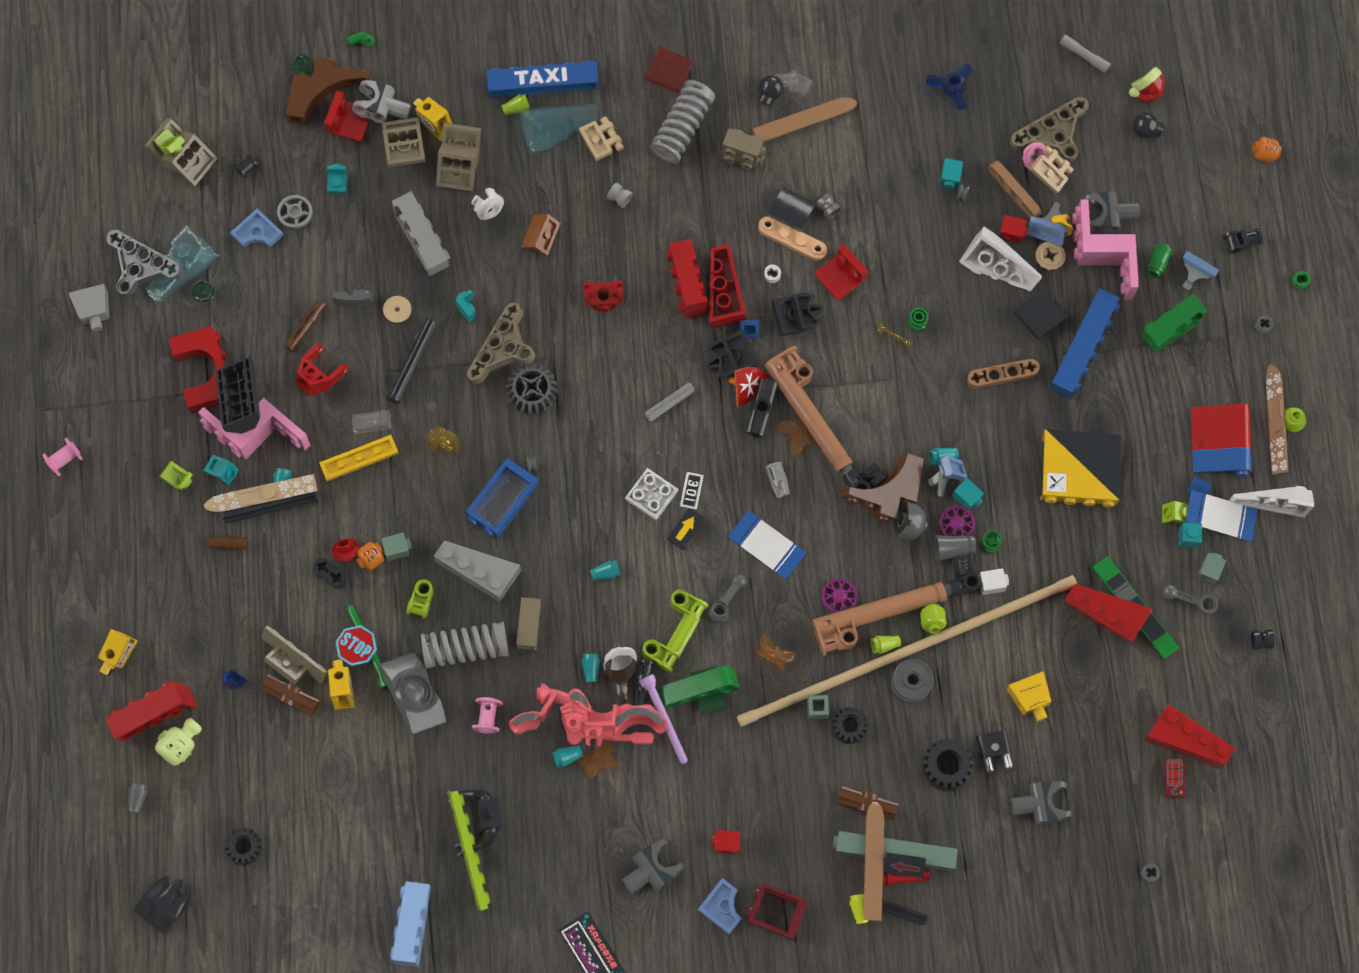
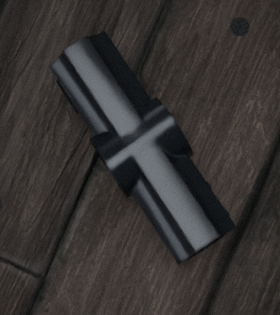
(764, 397)

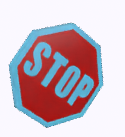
(356, 645)

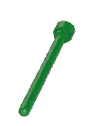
(375, 660)

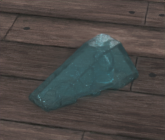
(554, 124)
(192, 254)

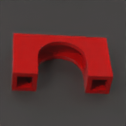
(200, 343)

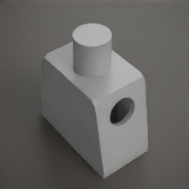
(91, 305)

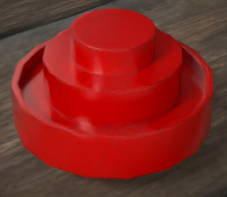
(345, 550)

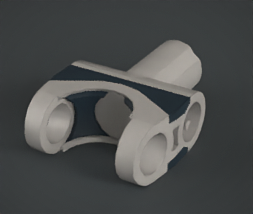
(380, 103)

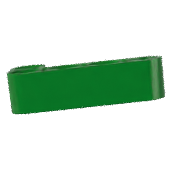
(716, 680)

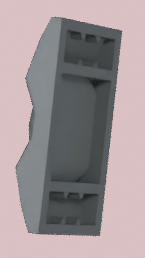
(413, 693)

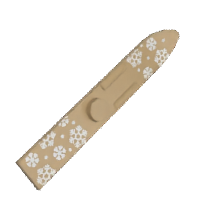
(262, 494)

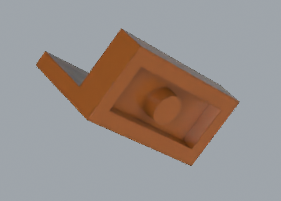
(541, 234)

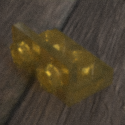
(446, 438)

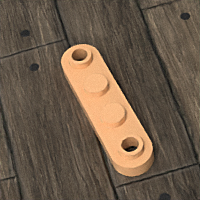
(792, 239)

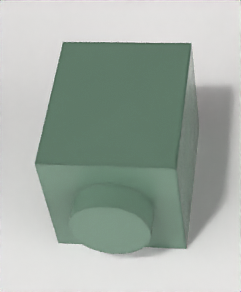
(396, 546)
(1211, 568)
(817, 707)

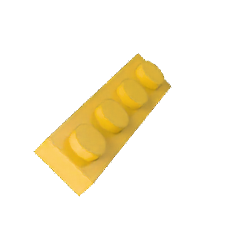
(359, 458)

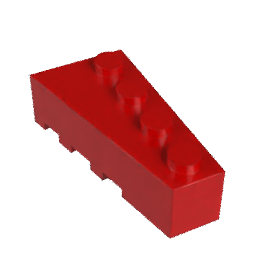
(687, 277)
(725, 293)
(1108, 611)
(150, 710)
(1183, 735)

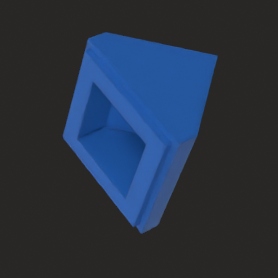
(750, 327)
(1199, 485)

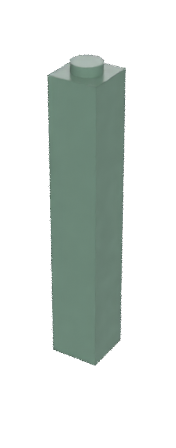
(936, 856)

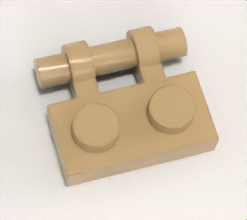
(597, 142)
(1048, 172)

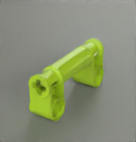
(681, 634)

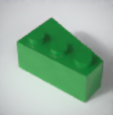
(1174, 323)

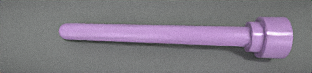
(649, 684)

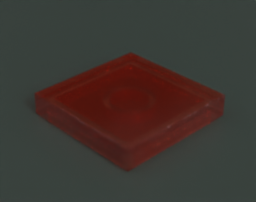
(668, 69)

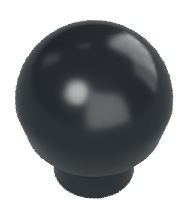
(770, 89)
(1147, 125)

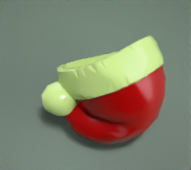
(1148, 87)

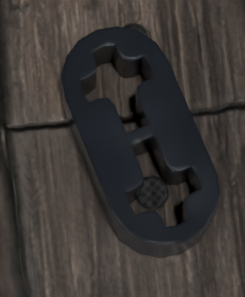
(327, 576)

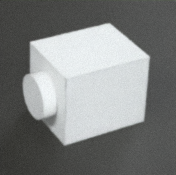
(993, 581)

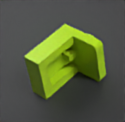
(168, 142)
(176, 476)
(1174, 512)

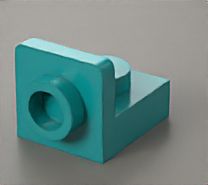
(336, 179)
(464, 307)
(221, 469)

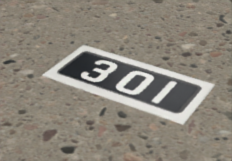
(691, 490)

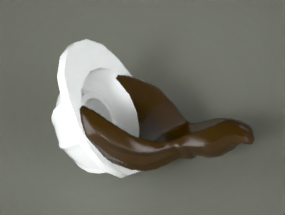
(620, 668)

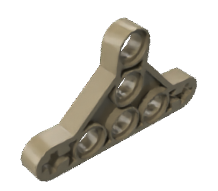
(1061, 126)
(498, 354)

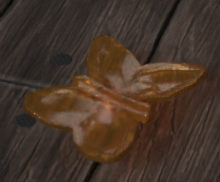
(798, 434)
(778, 658)
(596, 762)

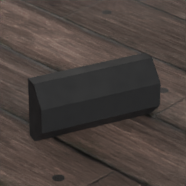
(238, 396)

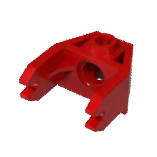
(612, 290)
(313, 380)

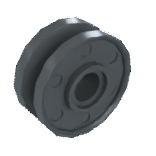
(916, 670)

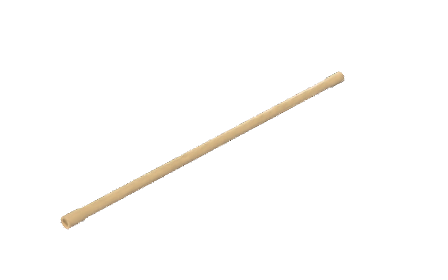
(754, 715)

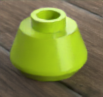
(1294, 419)

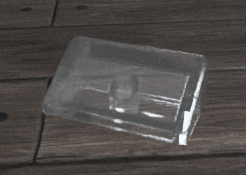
(371, 421)

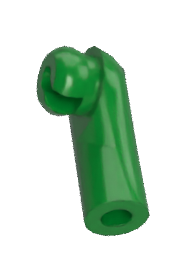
(362, 38)

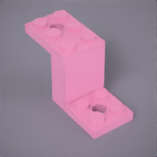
(1105, 250)
(248, 442)

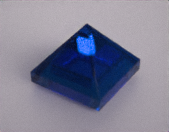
(233, 679)

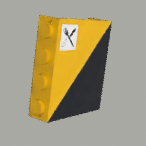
(1081, 467)

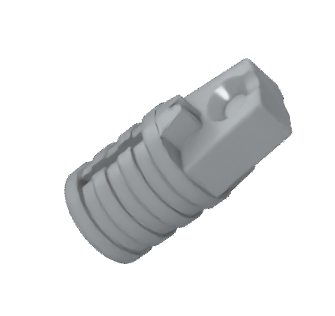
(778, 479)

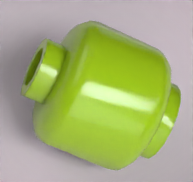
(933, 618)

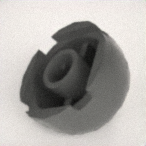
(910, 521)

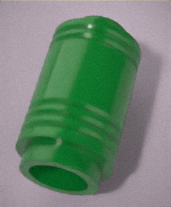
(1158, 260)

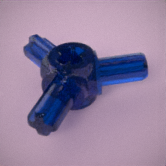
(952, 91)

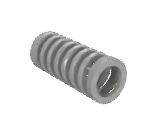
(685, 121)
(432, 650)

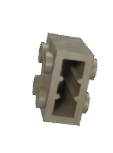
(743, 149)

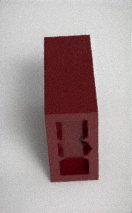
(801, 904)

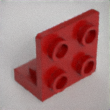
(343, 121)
(842, 273)

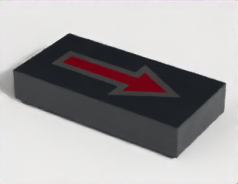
(904, 865)

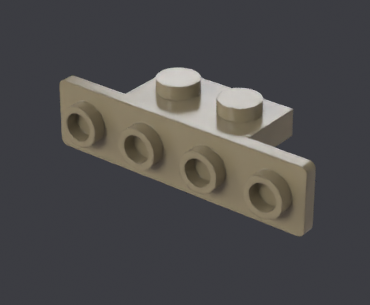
(290, 660)

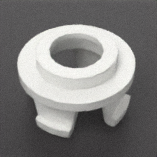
(483, 206)

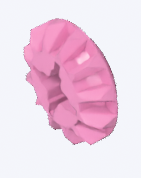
(1030, 151)

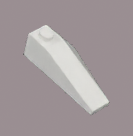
(994, 258)
(1290, 501)

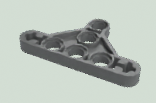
(147, 266)

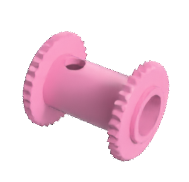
(62, 456)
(487, 717)

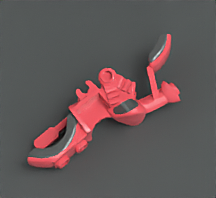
(586, 724)

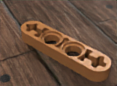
(1014, 189)
(1004, 377)

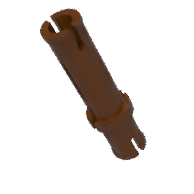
(309, 319)

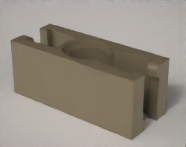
(528, 624)

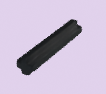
(904, 913)

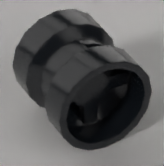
(874, 475)
(1262, 639)

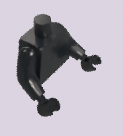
(484, 816)

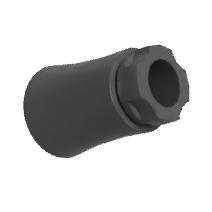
(952, 546)

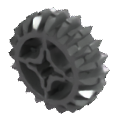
(521, 378)

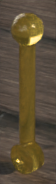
(880, 327)

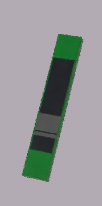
(1120, 588)

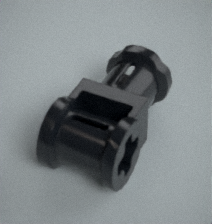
(1240, 240)

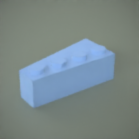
(411, 924)

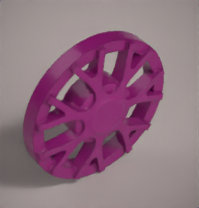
(957, 522)
(839, 595)

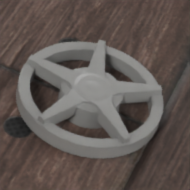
(294, 211)

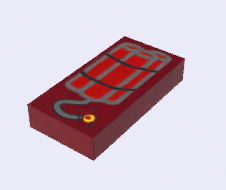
(1174, 777)

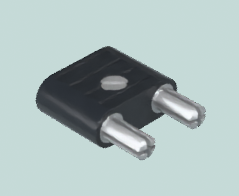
(992, 746)

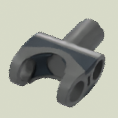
(1110, 211)
(1041, 803)
(650, 870)

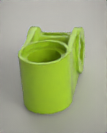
(420, 603)

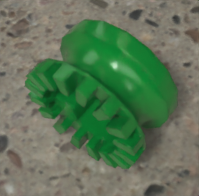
(1303, 274)

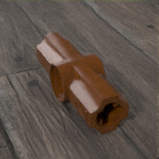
(289, 695)
(862, 801)

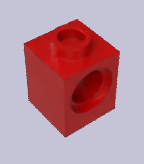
(1013, 229)
(726, 842)

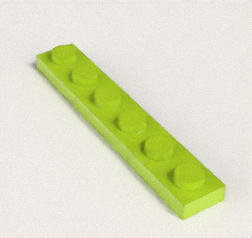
(471, 858)

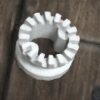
(774, 268)

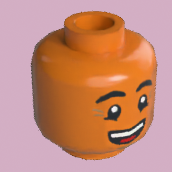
(1266, 149)
(370, 556)

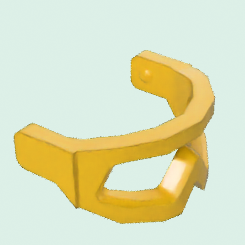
(1063, 219)

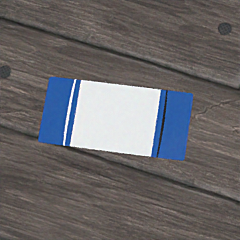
(1221, 515)
(767, 544)

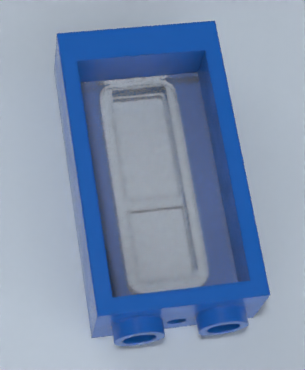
(501, 498)

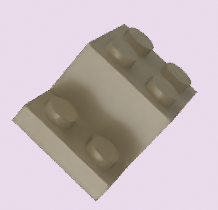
(403, 142)
(458, 157)
(190, 161)

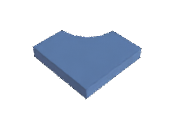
(256, 229)
(720, 906)

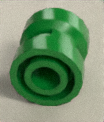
(916, 323)
(993, 538)

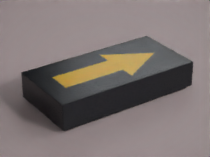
(685, 528)

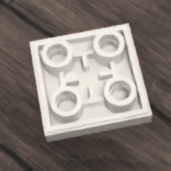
(651, 494)

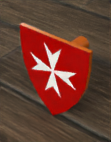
(747, 383)

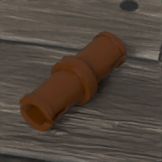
(228, 542)

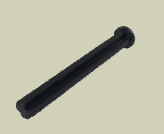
(411, 361)
(268, 507)

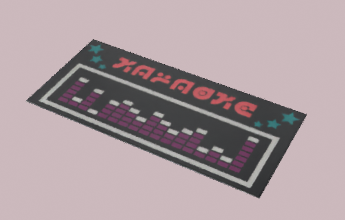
(590, 946)

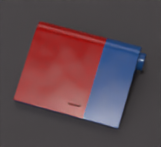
(1221, 439)

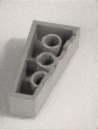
(420, 233)
(479, 569)

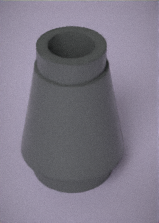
(136, 797)

